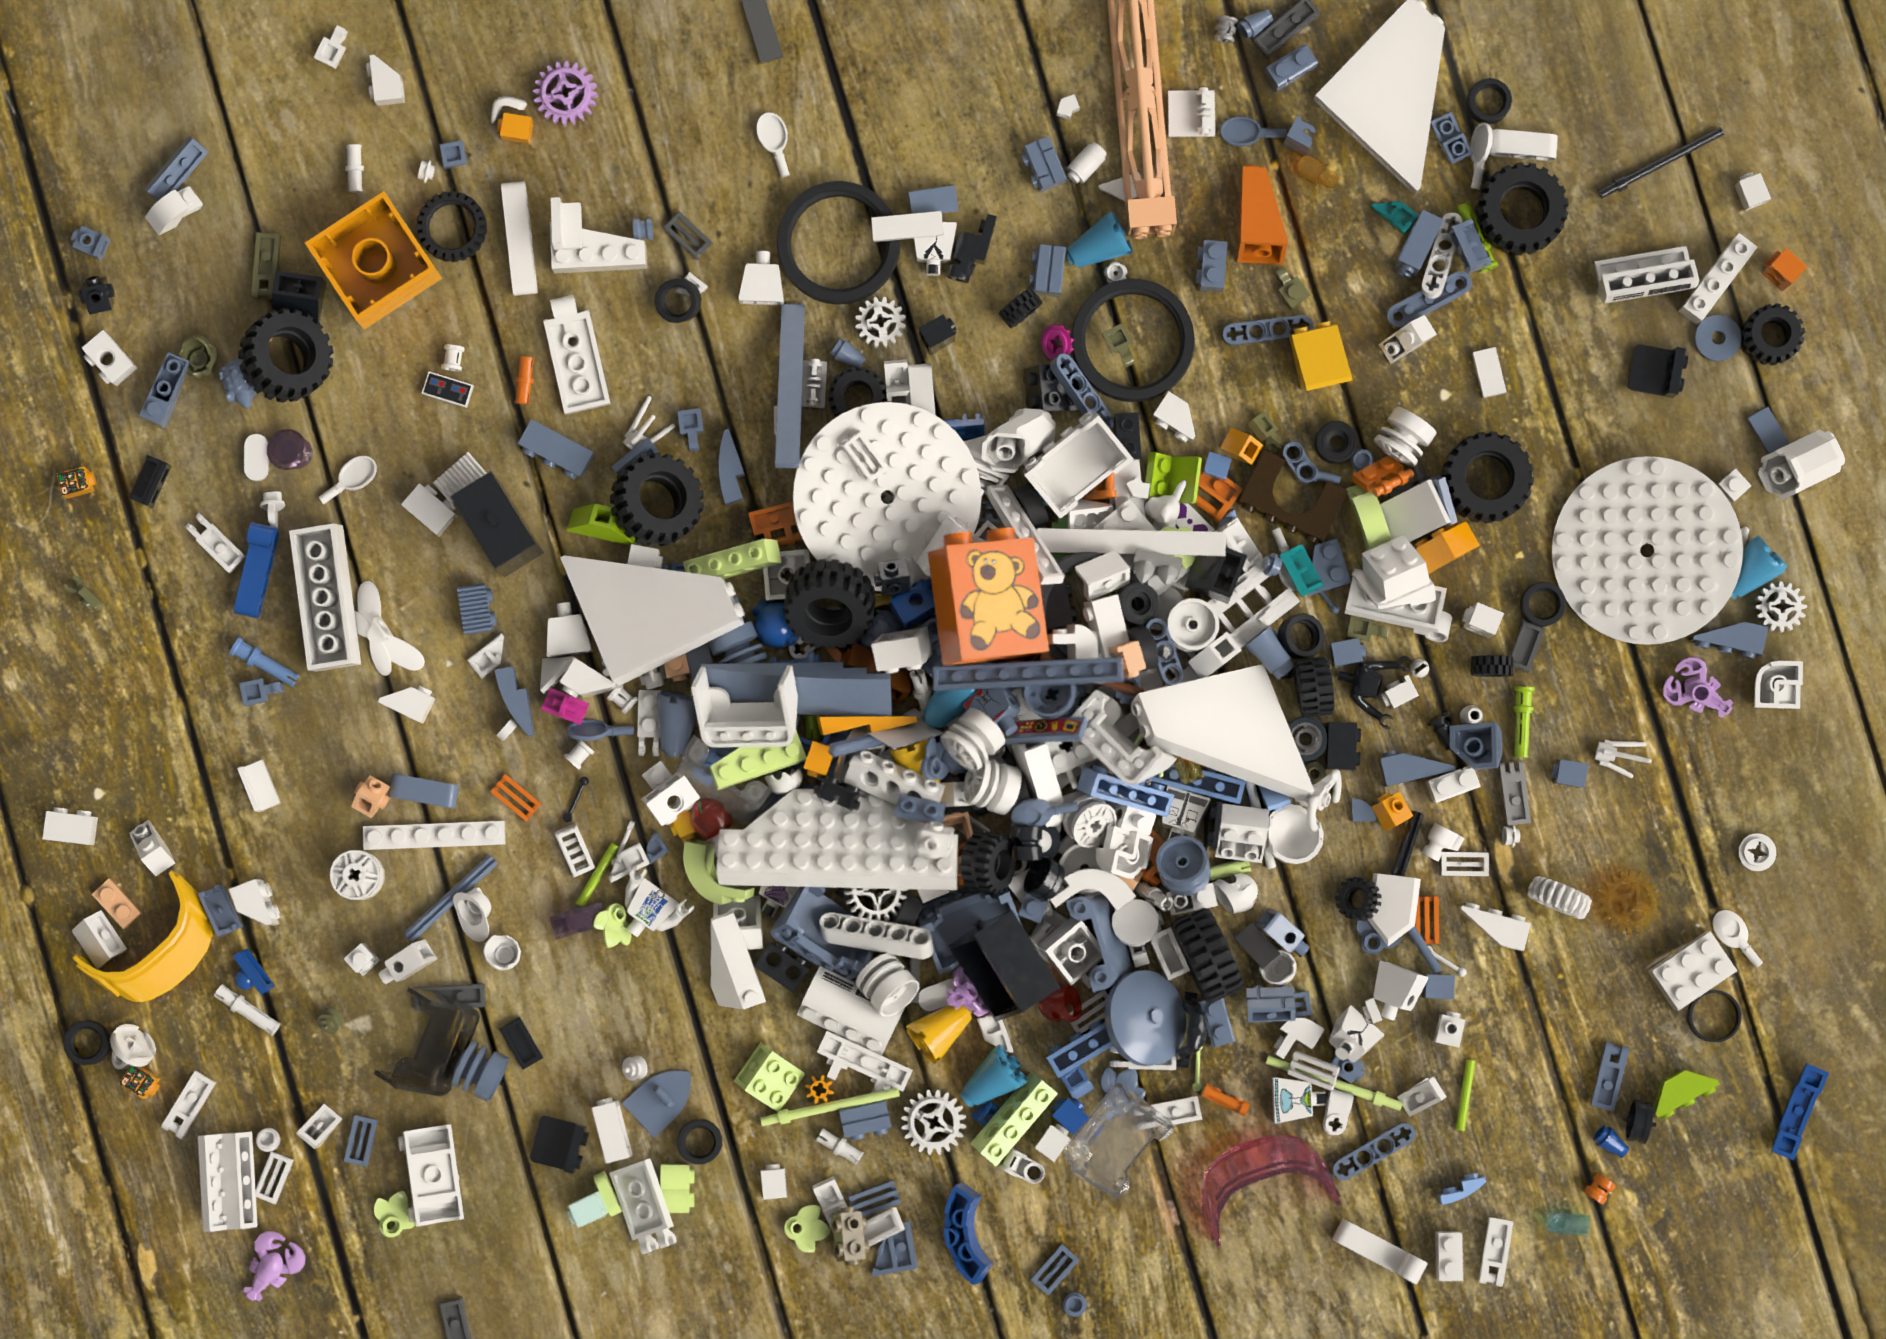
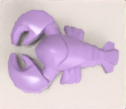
(1696, 688)
(965, 994)
(271, 1264)

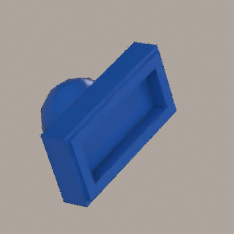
(251, 973)

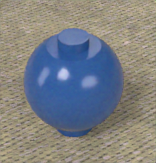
(771, 625)

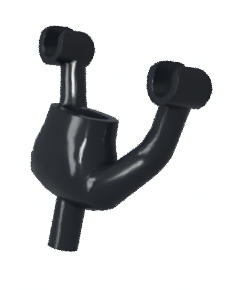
(1367, 684)
(1196, 1030)

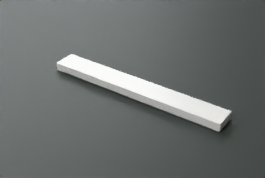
(1126, 541)

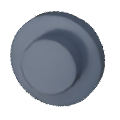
(1361, 459)
(1271, 564)
(1074, 1304)

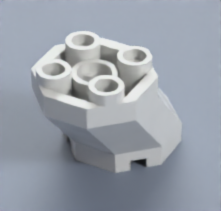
(1018, 440)
(1801, 464)

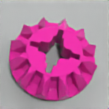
(1051, 347)

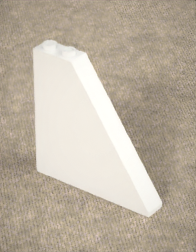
(1390, 90)
(649, 613)
(1226, 725)

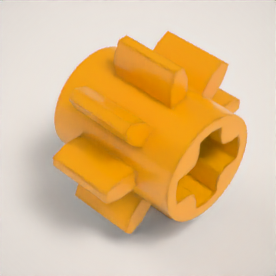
(825, 1086)

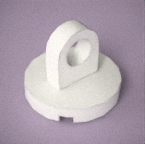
(131, 1047)

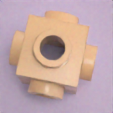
(370, 796)

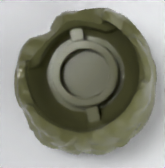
(200, 353)

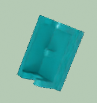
(1301, 570)

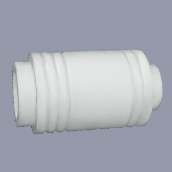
(1086, 163)

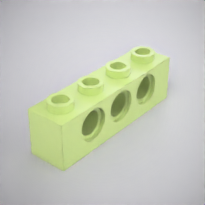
(736, 559)
(1013, 1119)

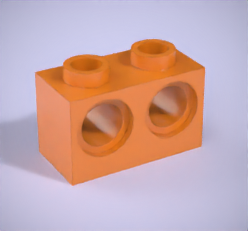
(1783, 268)

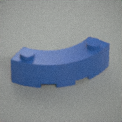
(961, 1234)

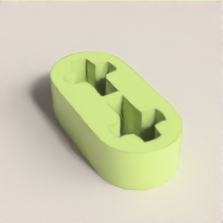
(607, 1193)

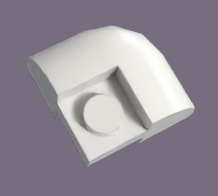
(1779, 685)
(1124, 852)

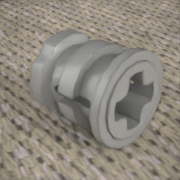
(1225, 29)

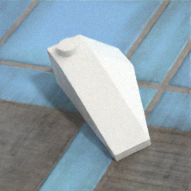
(732, 970)

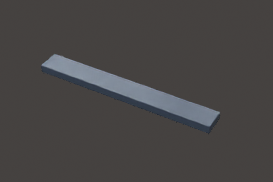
(790, 386)
(1028, 674)

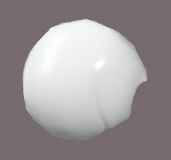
(783, 783)
(502, 952)
(1282, 971)

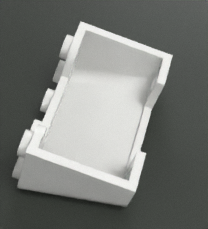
(1076, 463)

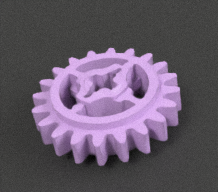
(574, 92)

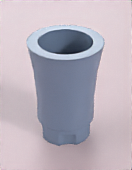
(1270, 653)

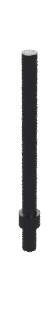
(1621, 183)

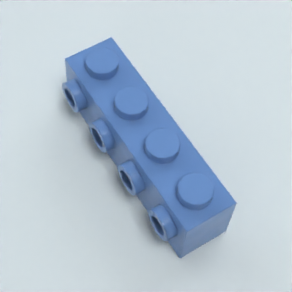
(1213, 786)
(1110, 787)
(1079, 1049)

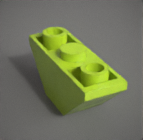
(598, 522)
(1680, 1091)

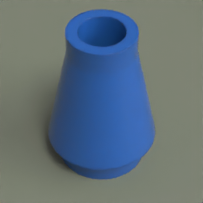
(1609, 1140)

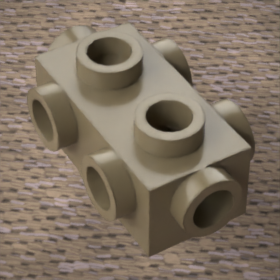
(849, 1236)

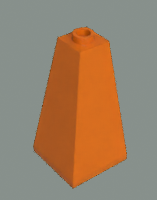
(1260, 223)

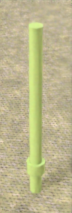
(1377, 1098)
(785, 1116)

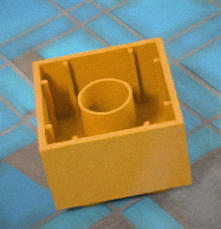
(373, 260)

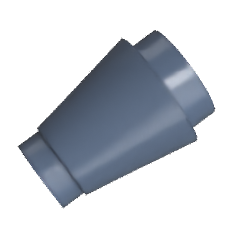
(1254, 23)
(847, 353)

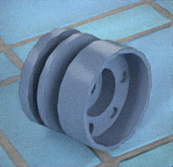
(737, 646)
(1040, 700)
(480, 1071)

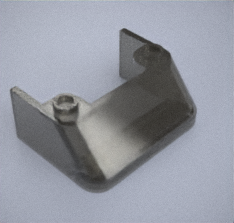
(440, 1047)

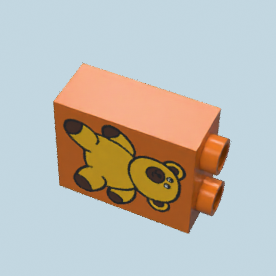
(987, 598)

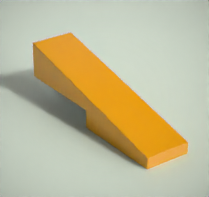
(834, 724)

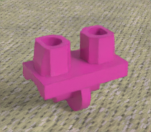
(565, 706)

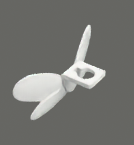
(383, 644)

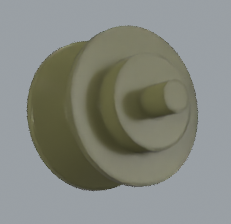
(330, 1020)

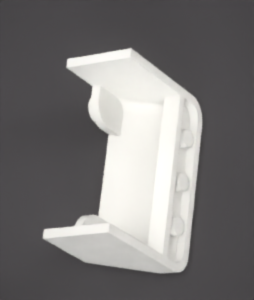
(745, 723)

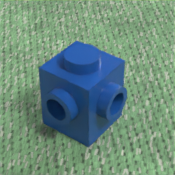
(1070, 1114)

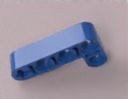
(256, 570)

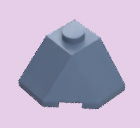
(1477, 744)

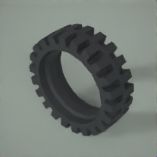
(436, 203)

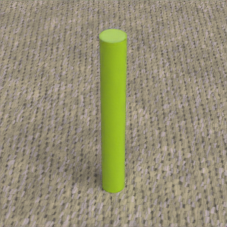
(597, 874)
(1465, 1095)

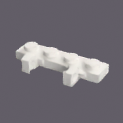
(847, 1054)

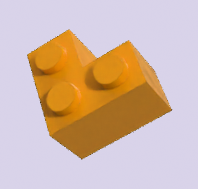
(1446, 545)

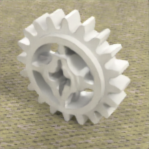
(924, 1141)

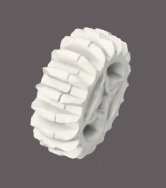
(1559, 897)
(877, 906)

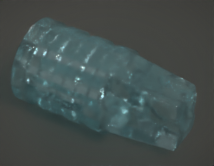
(1568, 1224)

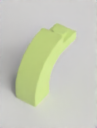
(1369, 516)
(702, 874)

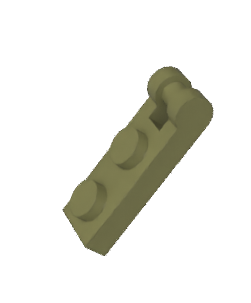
(265, 263)

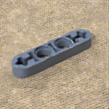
(1267, 332)
(1085, 389)
(1375, 1154)

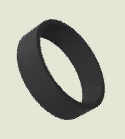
(1737, 1023)

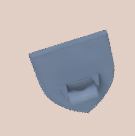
(660, 1100)

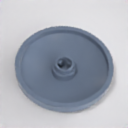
(1145, 1018)

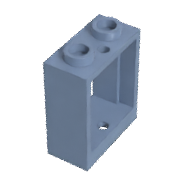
(1418, 244)

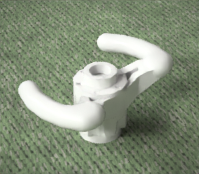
(1321, 798)

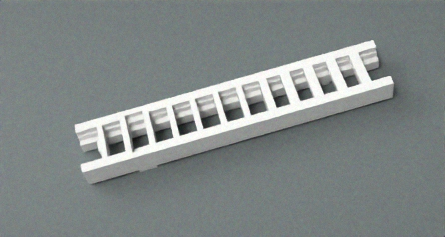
(1242, 635)

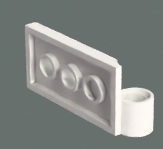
(1423, 618)

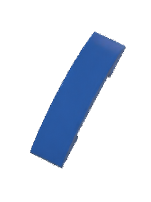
(1798, 1111)

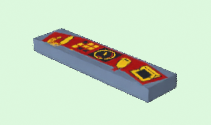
(1047, 730)

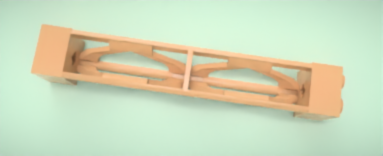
(1151, 212)

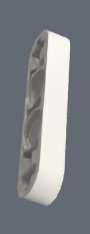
(1440, 255)

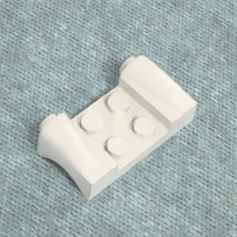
(432, 1175)

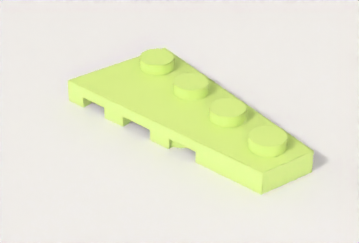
(753, 762)

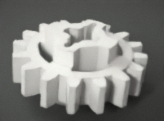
(882, 331)
(1780, 616)

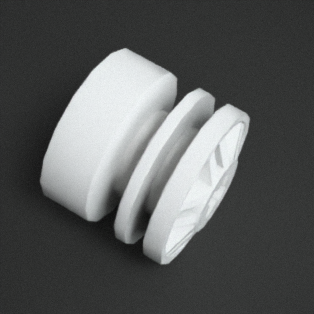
(1403, 439)
(973, 739)
(993, 786)
(370, 878)
(887, 984)

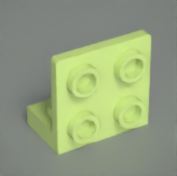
(769, 1077)

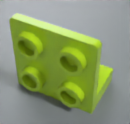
(1168, 471)

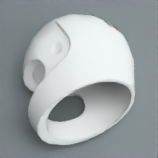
(1237, 896)

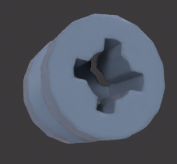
(643, 228)

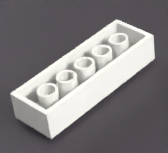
(325, 597)

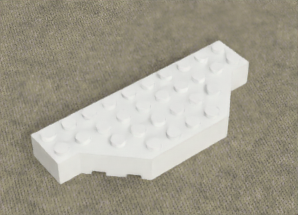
(826, 845)

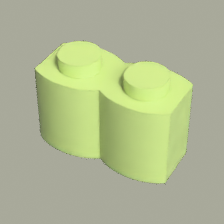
(675, 1187)

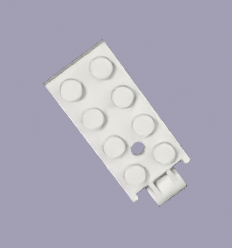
(576, 366)

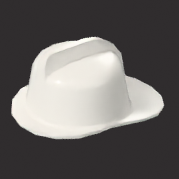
(473, 913)

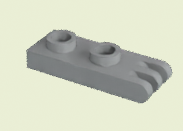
(1514, 794)

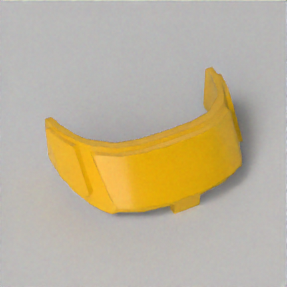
(169, 961)

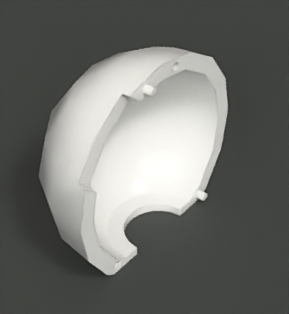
(1290, 836)

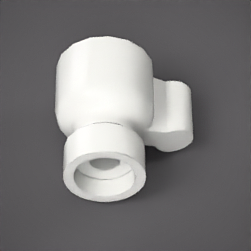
(1441, 838)

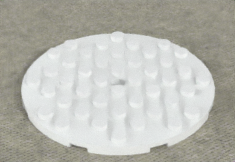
(927, 473)
(1692, 560)

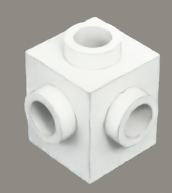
(935, 840)

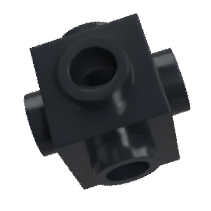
(97, 294)
(892, 577)

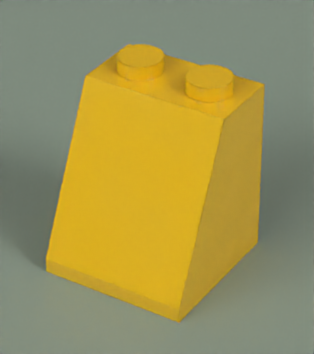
(1319, 356)

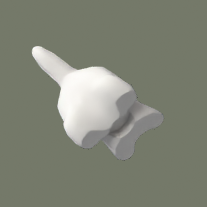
(1165, 508)

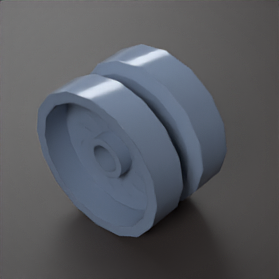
(1183, 865)

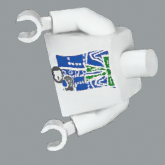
(651, 905)

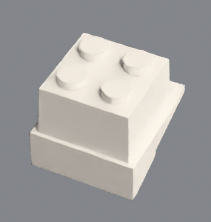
(1395, 575)

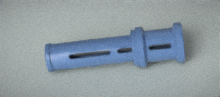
(254, 657)

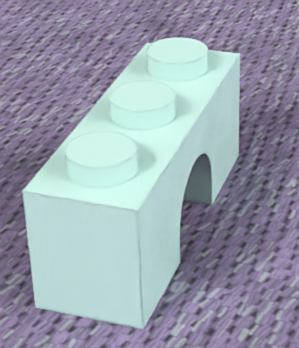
(587, 1209)

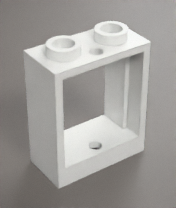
(611, 1130)

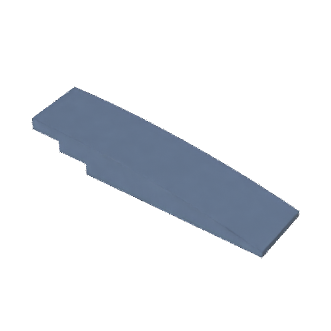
(820, 687)

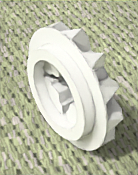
(1766, 846)

